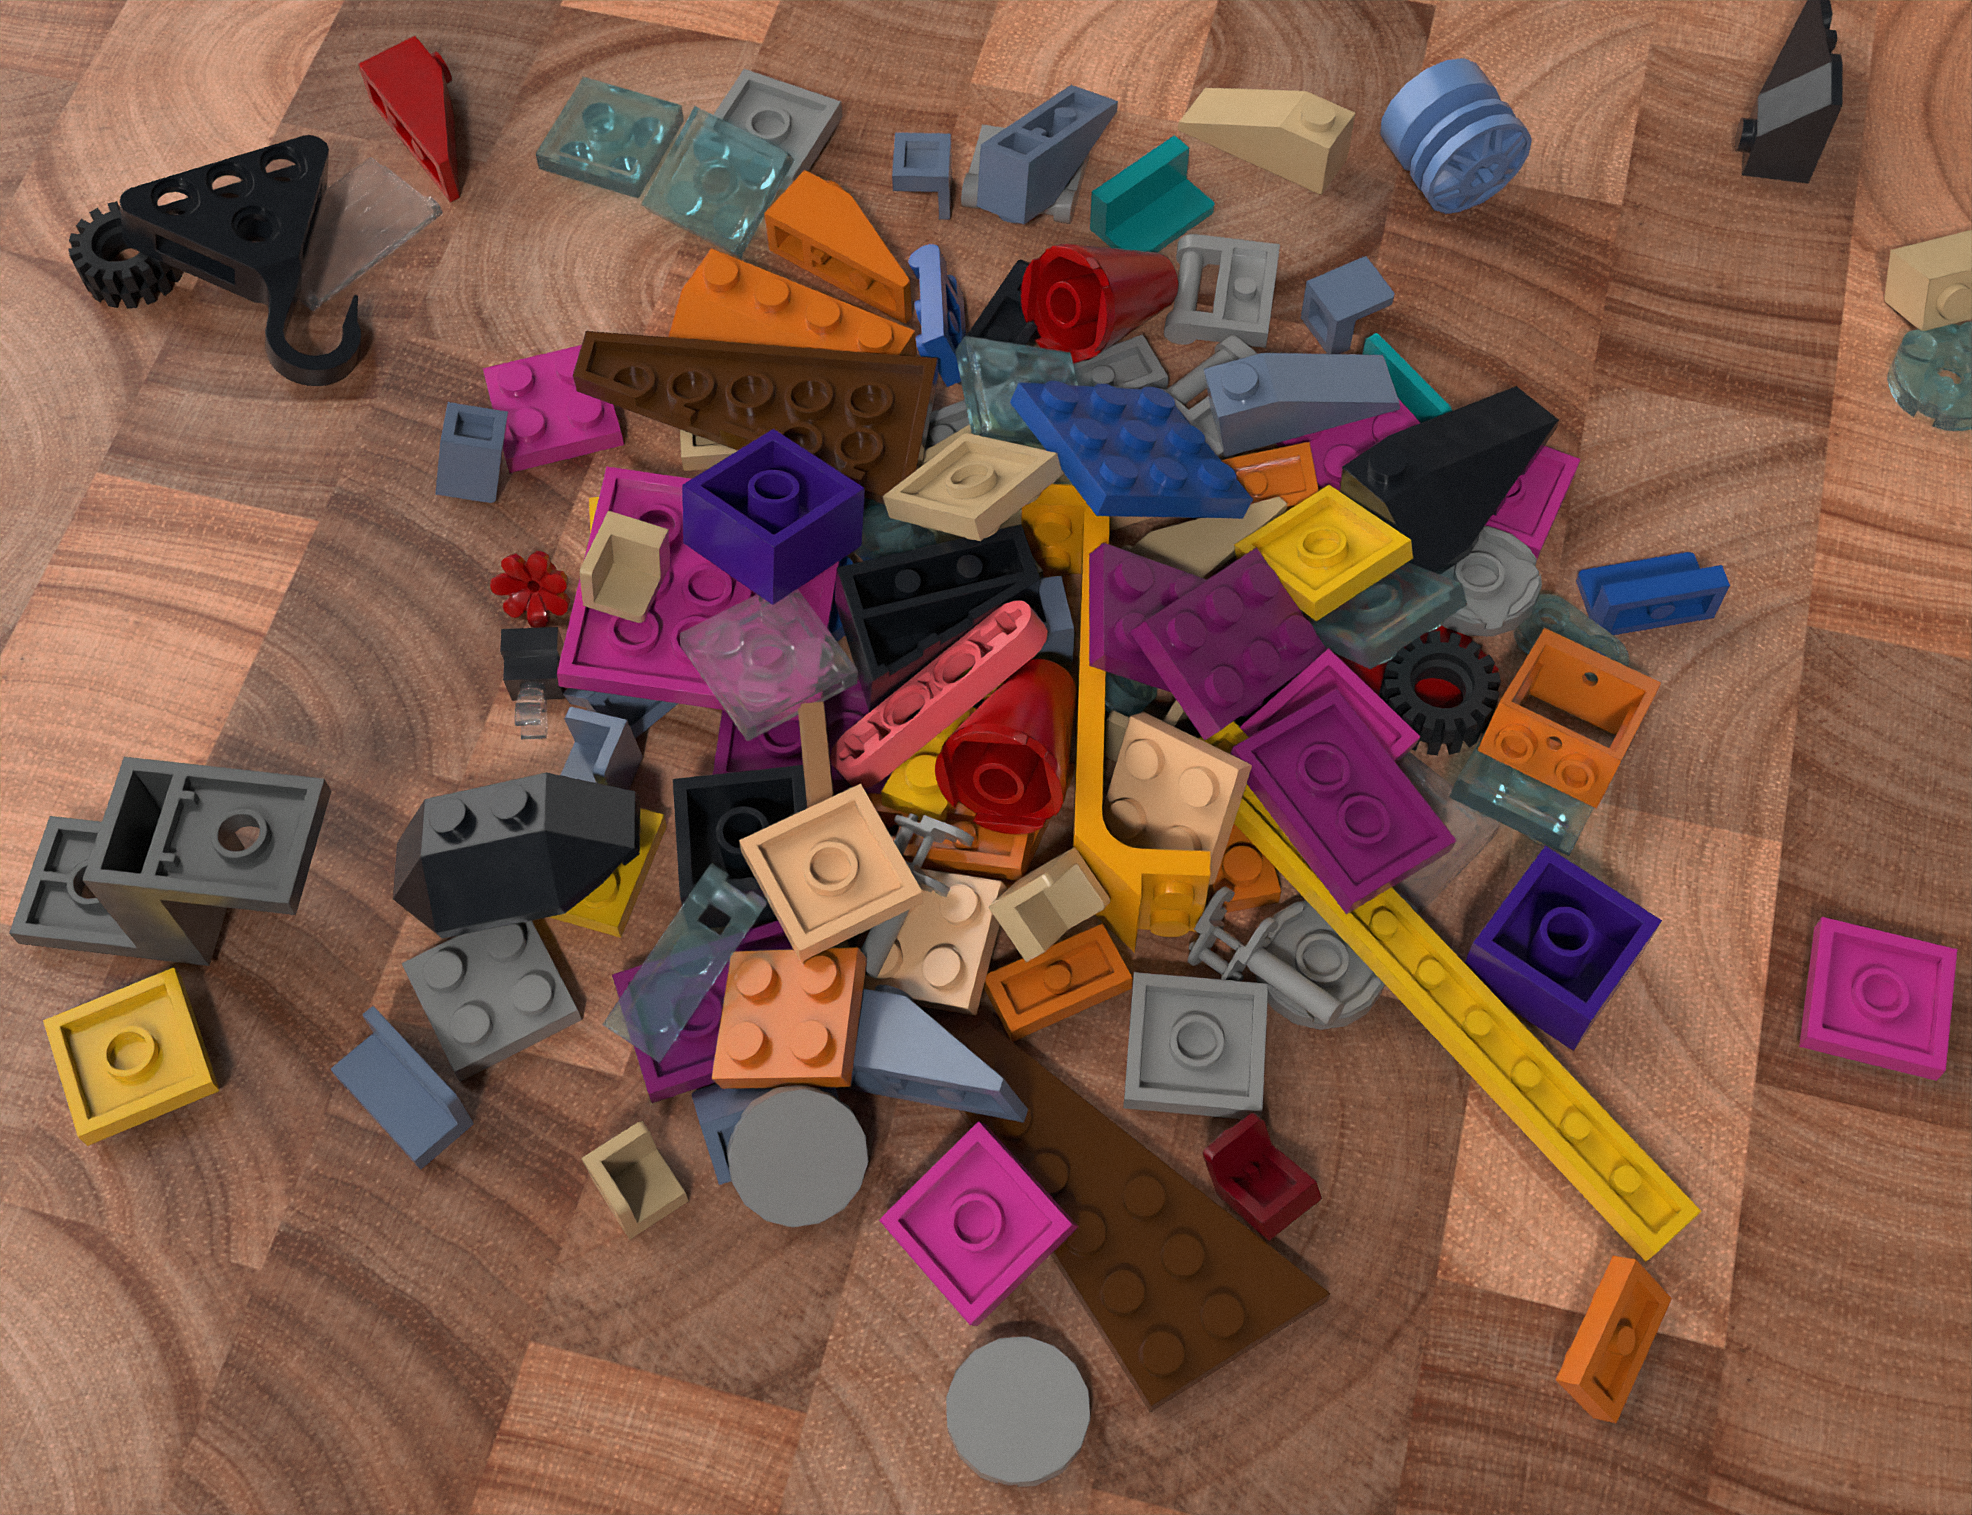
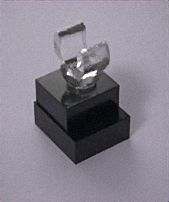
(531, 675)

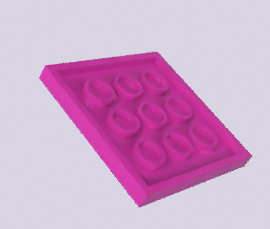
(646, 657)

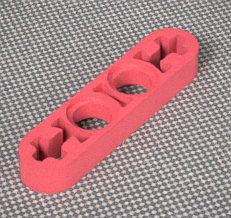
(993, 651)

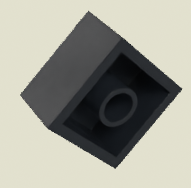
(719, 812)

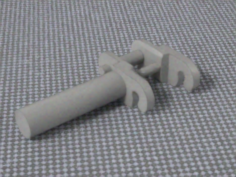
(881, 937)
(1258, 960)

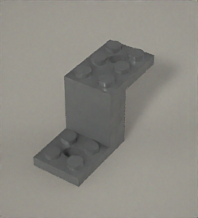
(171, 861)

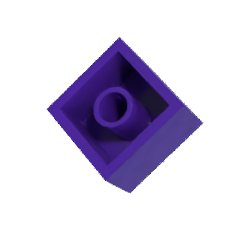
(772, 516)
(1560, 947)

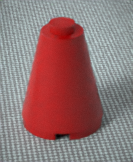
(1094, 295)
(1013, 751)

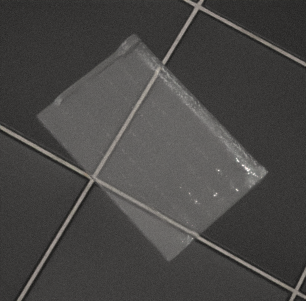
(358, 226)

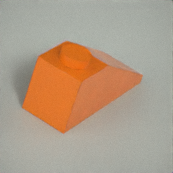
(831, 237)

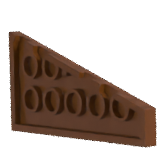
(845, 407)
(1152, 1256)

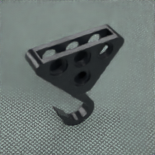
(214, 235)

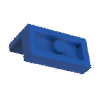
(1652, 593)

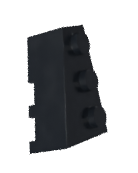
(923, 600)

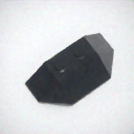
(512, 851)

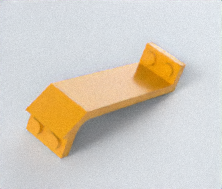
(1145, 886)

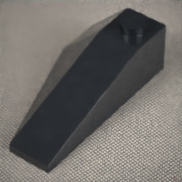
(1795, 103)
(1450, 473)

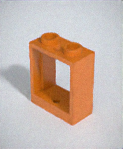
(1557, 676)

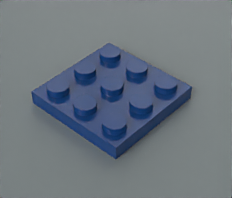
(1130, 451)

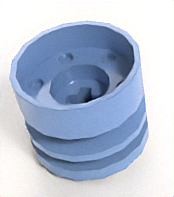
(1455, 135)

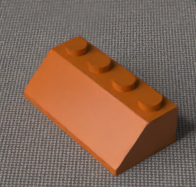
(753, 306)

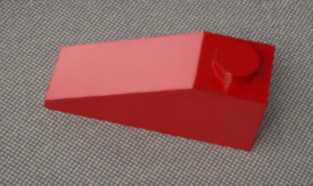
(414, 100)

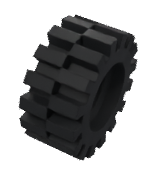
(118, 280)
(1454, 665)

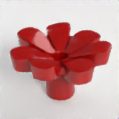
(532, 587)

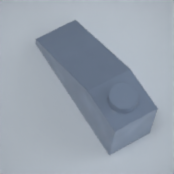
(1038, 154)
(1294, 395)
(917, 1060)

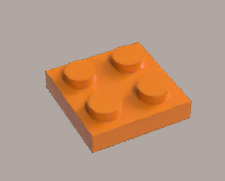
(790, 1019)

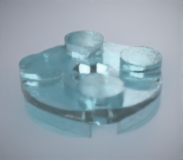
(1920, 388)

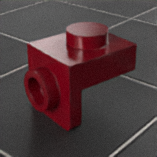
(1259, 1178)

